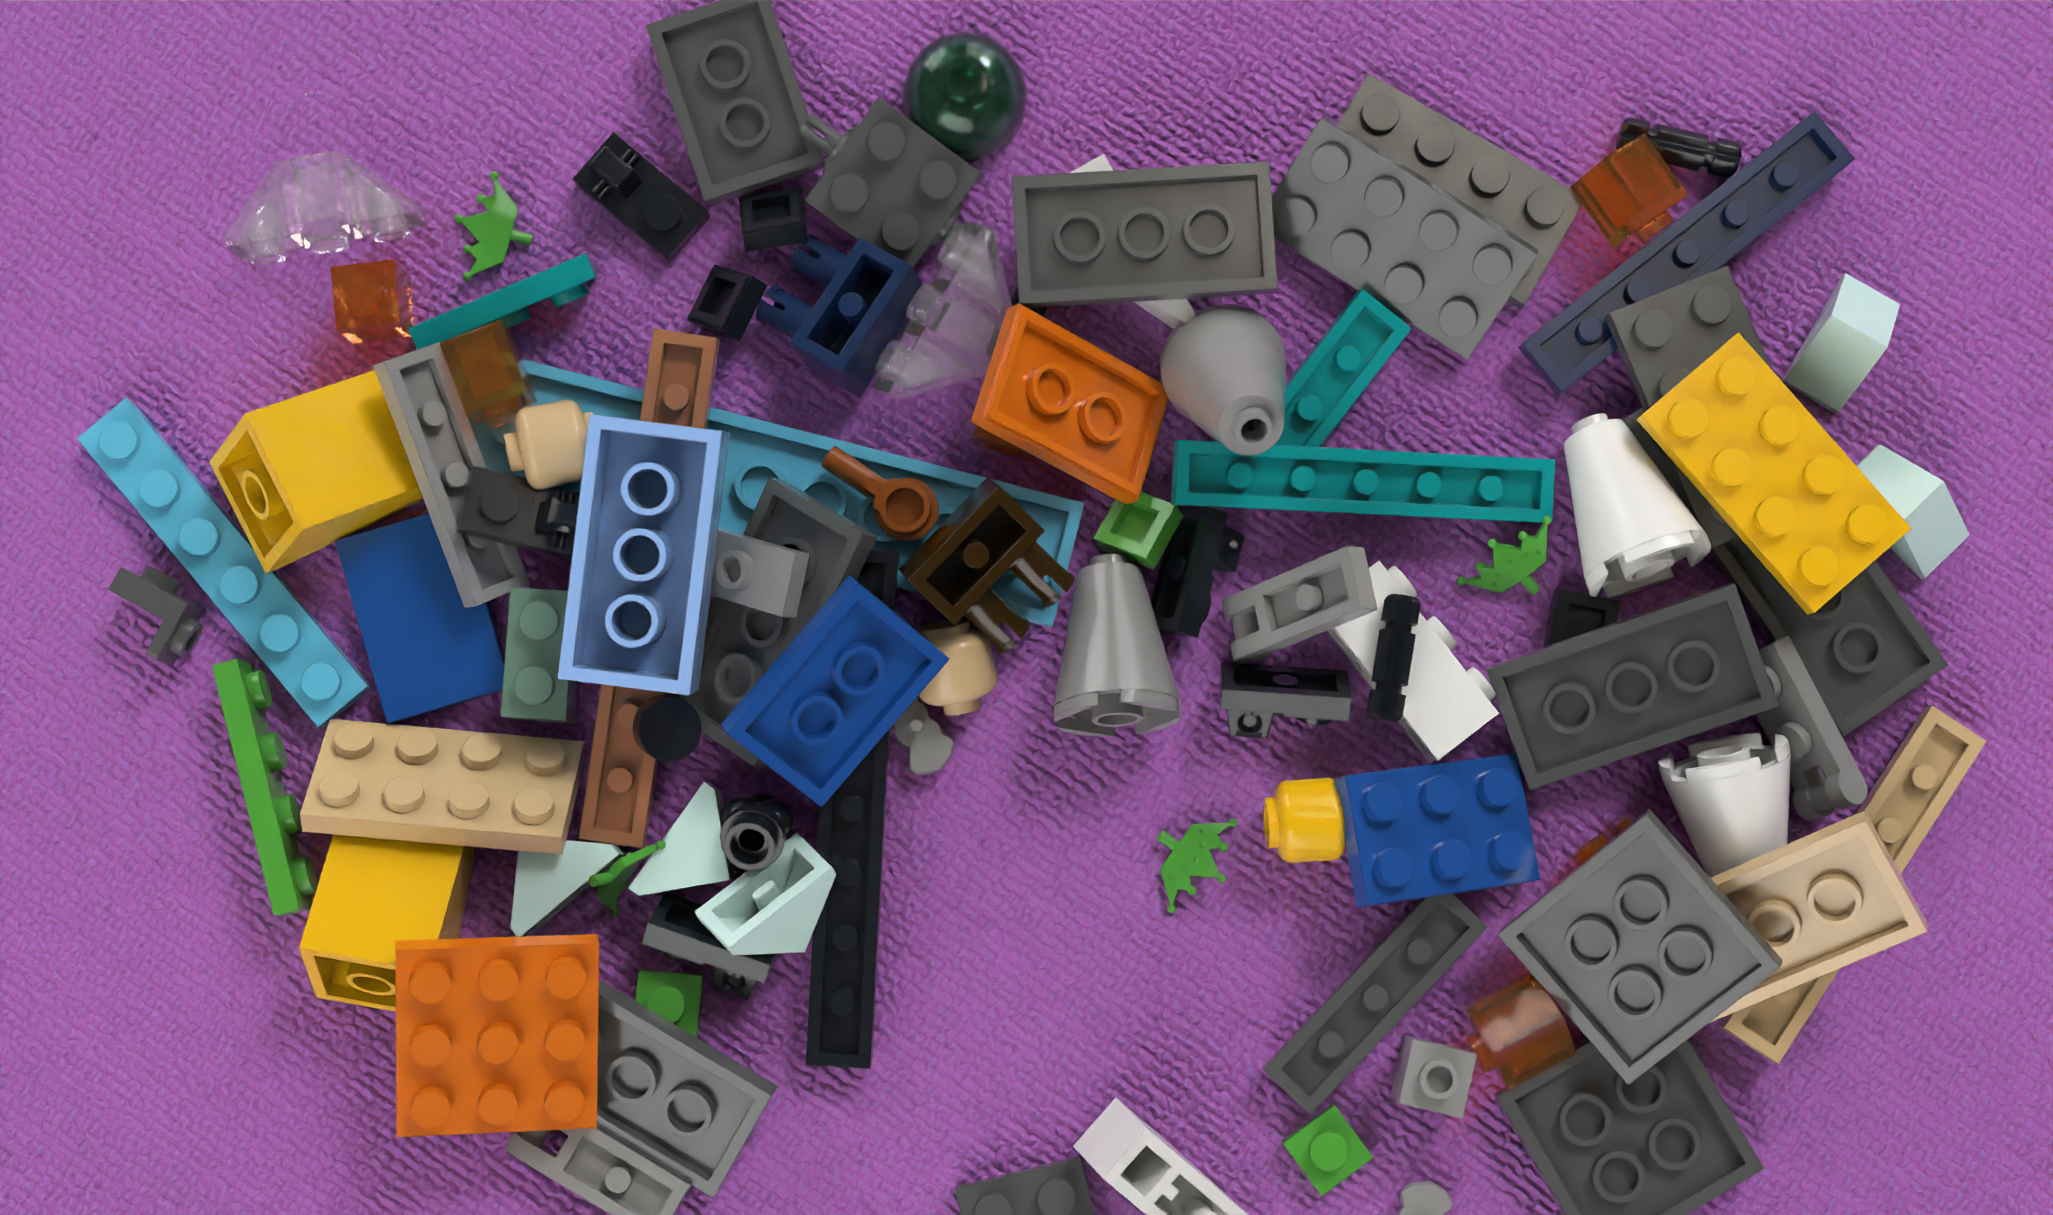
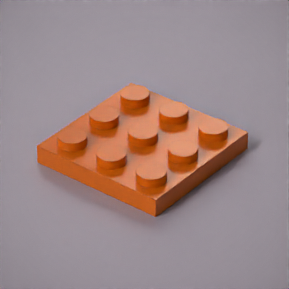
(496, 1034)

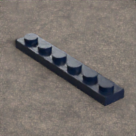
(1690, 247)

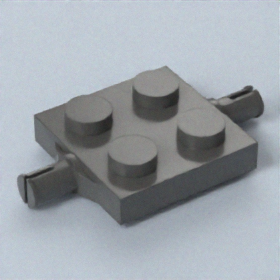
(889, 182)

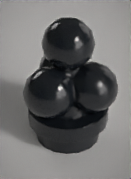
(755, 830)

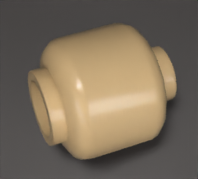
(548, 443)
(970, 667)

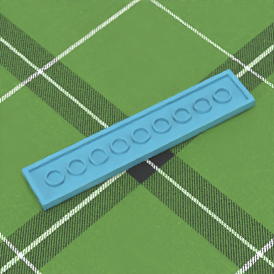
(796, 456)

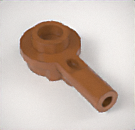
(902, 506)

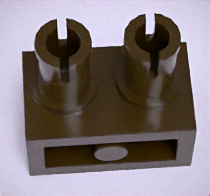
(973, 552)

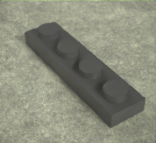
(1373, 999)

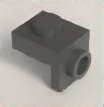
(157, 594)

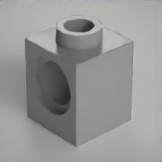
(1433, 1076)

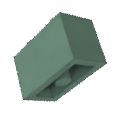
(533, 659)

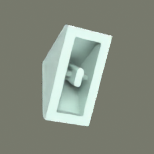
(1843, 344)
(1922, 504)
(691, 850)
(551, 881)
(772, 906)

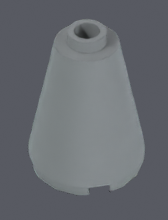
(1228, 376)
(1113, 656)

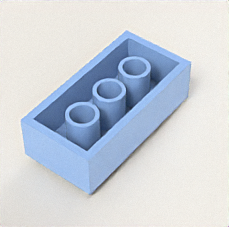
(643, 555)

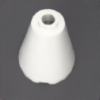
(1625, 511)
(1731, 798)

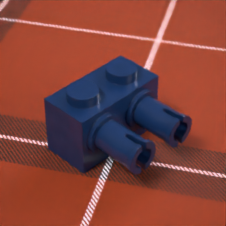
(853, 316)

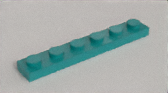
(1364, 482)

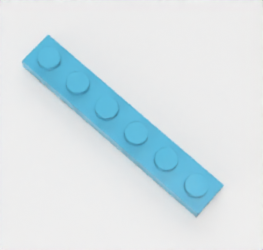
(224, 563)

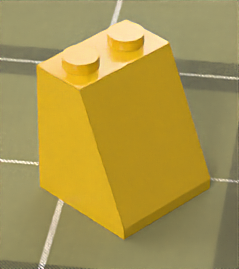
(315, 469)
(370, 899)

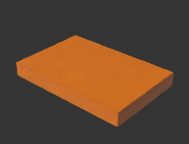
(1071, 404)

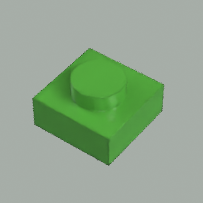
(1139, 529)
(673, 997)
(1327, 1149)

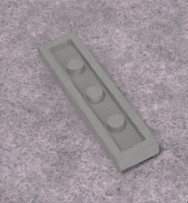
(441, 457)

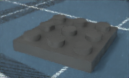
(1640, 947)
(1629, 1147)

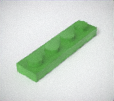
(259, 761)

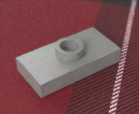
(758, 574)

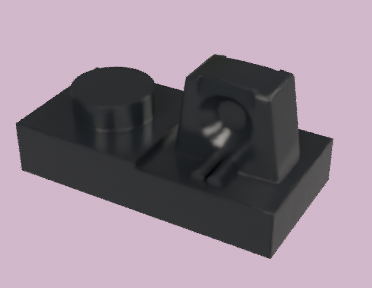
(641, 197)
(518, 515)
(1185, 574)
(1258, 691)
(683, 937)

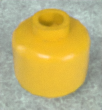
(1305, 820)

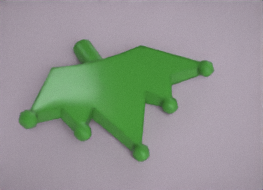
(492, 229)
(1512, 563)
(1192, 857)
(615, 880)

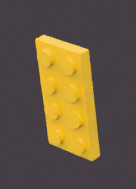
(1773, 474)

